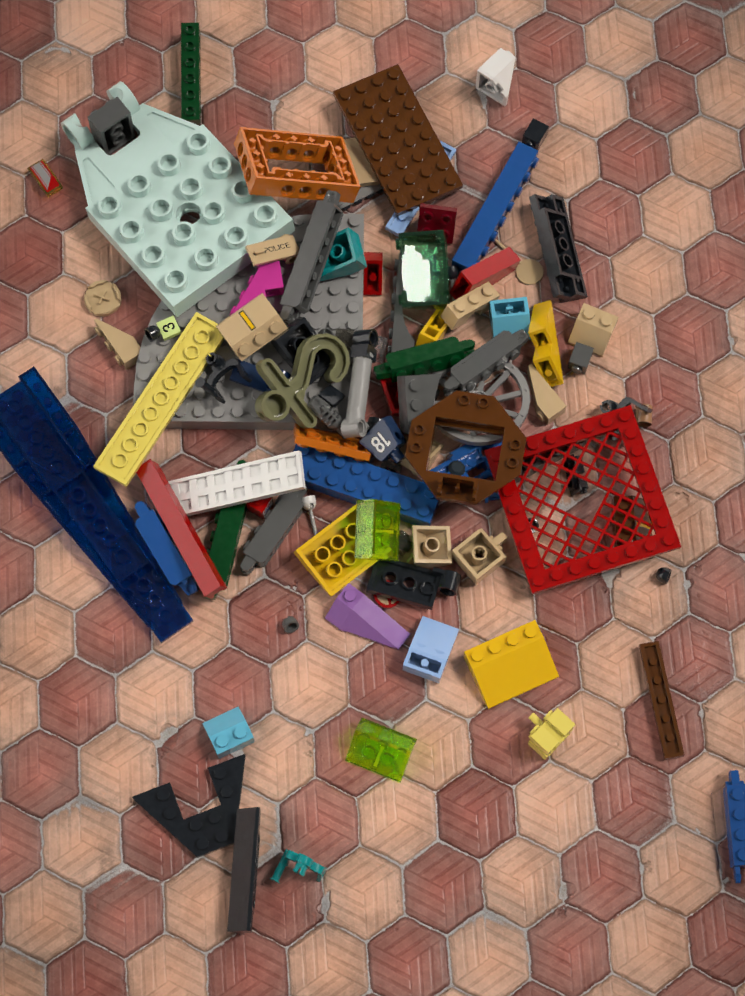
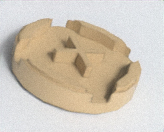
(102, 298)

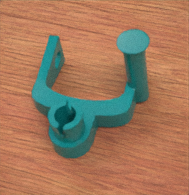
(302, 862)

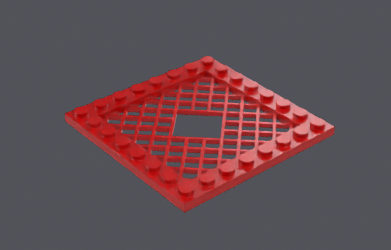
(575, 569)

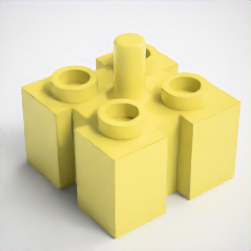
(550, 732)

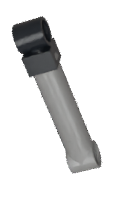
(363, 355)

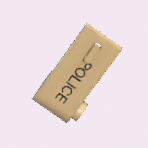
(273, 250)

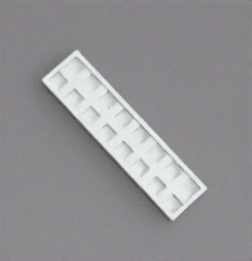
(240, 483)

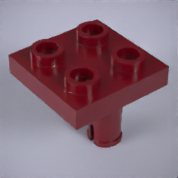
(437, 218)

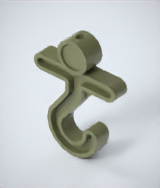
(289, 394)

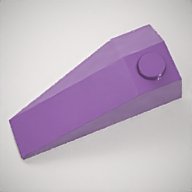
(359, 615)

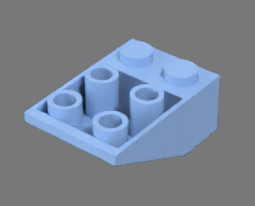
(430, 649)

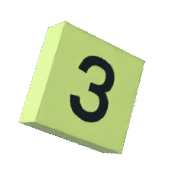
(168, 328)

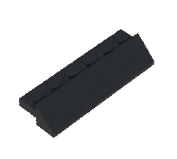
(558, 248)
(244, 870)

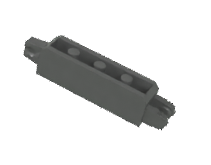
(485, 361)
(273, 531)

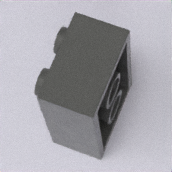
(112, 126)

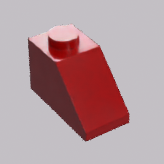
(373, 273)

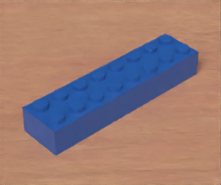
(358, 480)

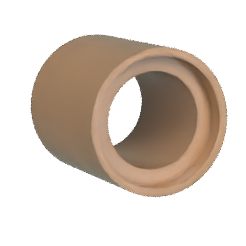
(643, 418)

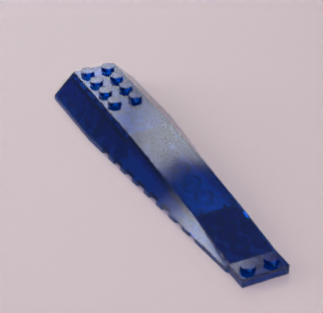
(58, 468)

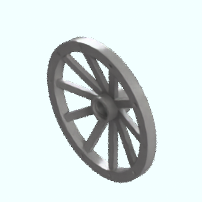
(482, 440)

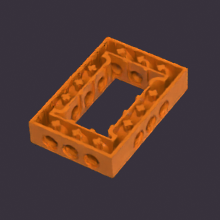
(258, 145)

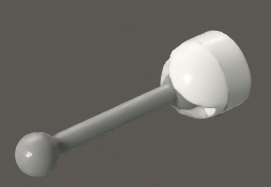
(309, 504)

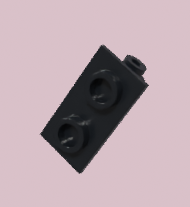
(576, 484)

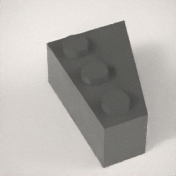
(415, 396)

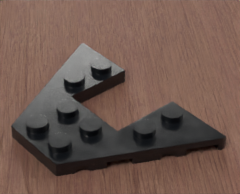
(206, 830)

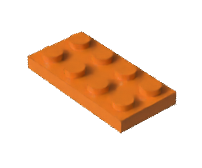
(332, 442)

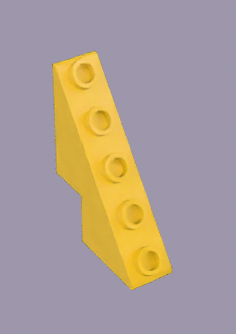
(544, 337)

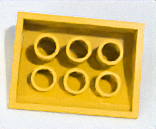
(331, 554)
(511, 664)

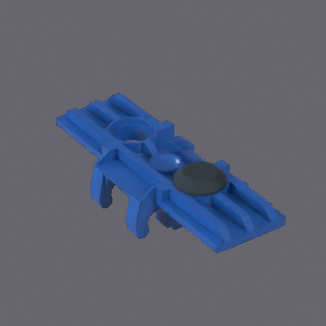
(465, 459)

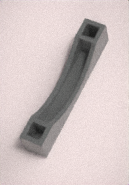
(399, 333)

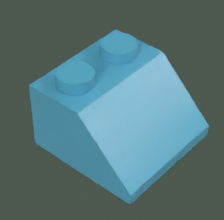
(228, 732)

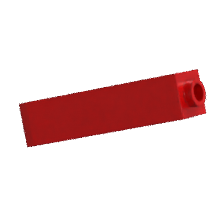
(490, 269)

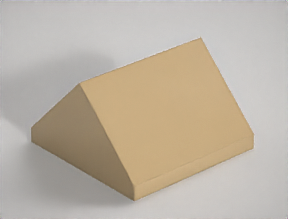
(431, 546)

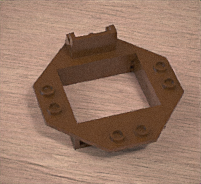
(469, 413)

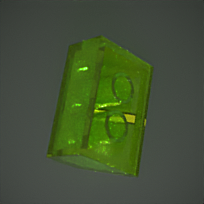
(377, 530)
(380, 749)

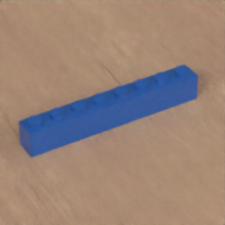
(496, 206)

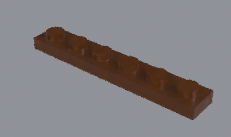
(661, 700)

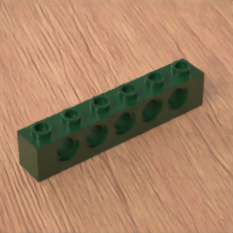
(191, 73)

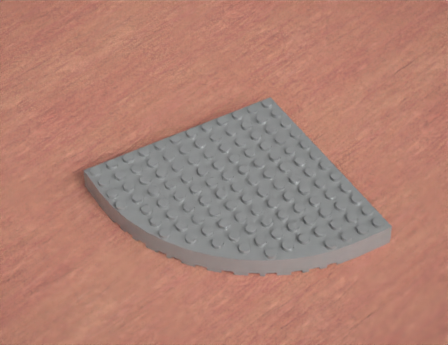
(334, 305)

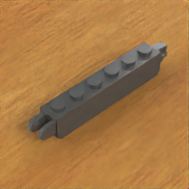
(311, 257)

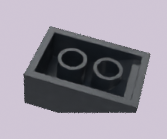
(289, 341)

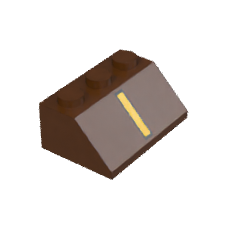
(630, 523)

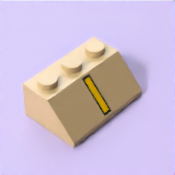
(251, 327)

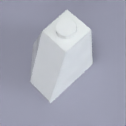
(496, 76)

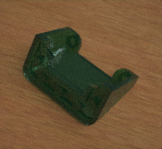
(424, 270)

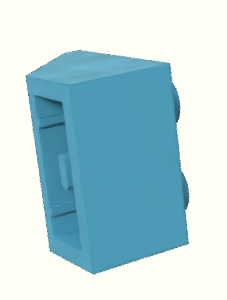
(509, 315)

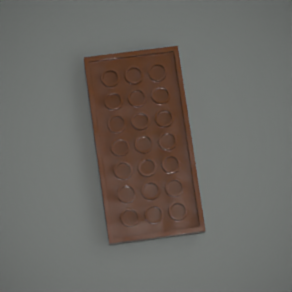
(397, 140)

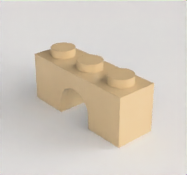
(461, 309)

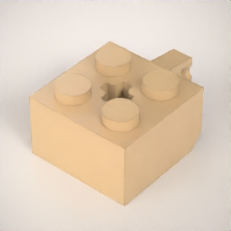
(480, 544)

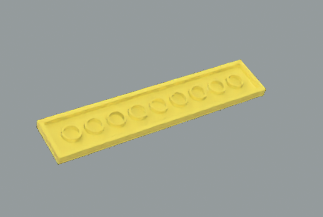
(159, 400)

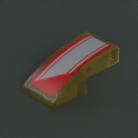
(45, 178)

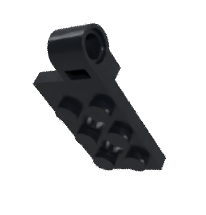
(426, 583)

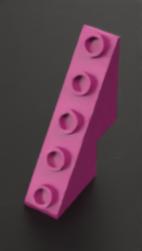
(266, 281)

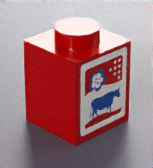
(260, 507)

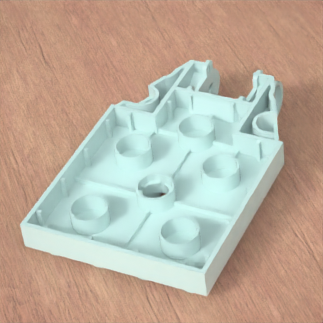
(158, 179)

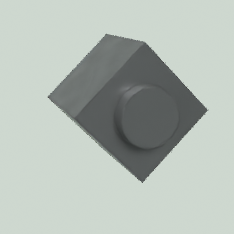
(580, 358)

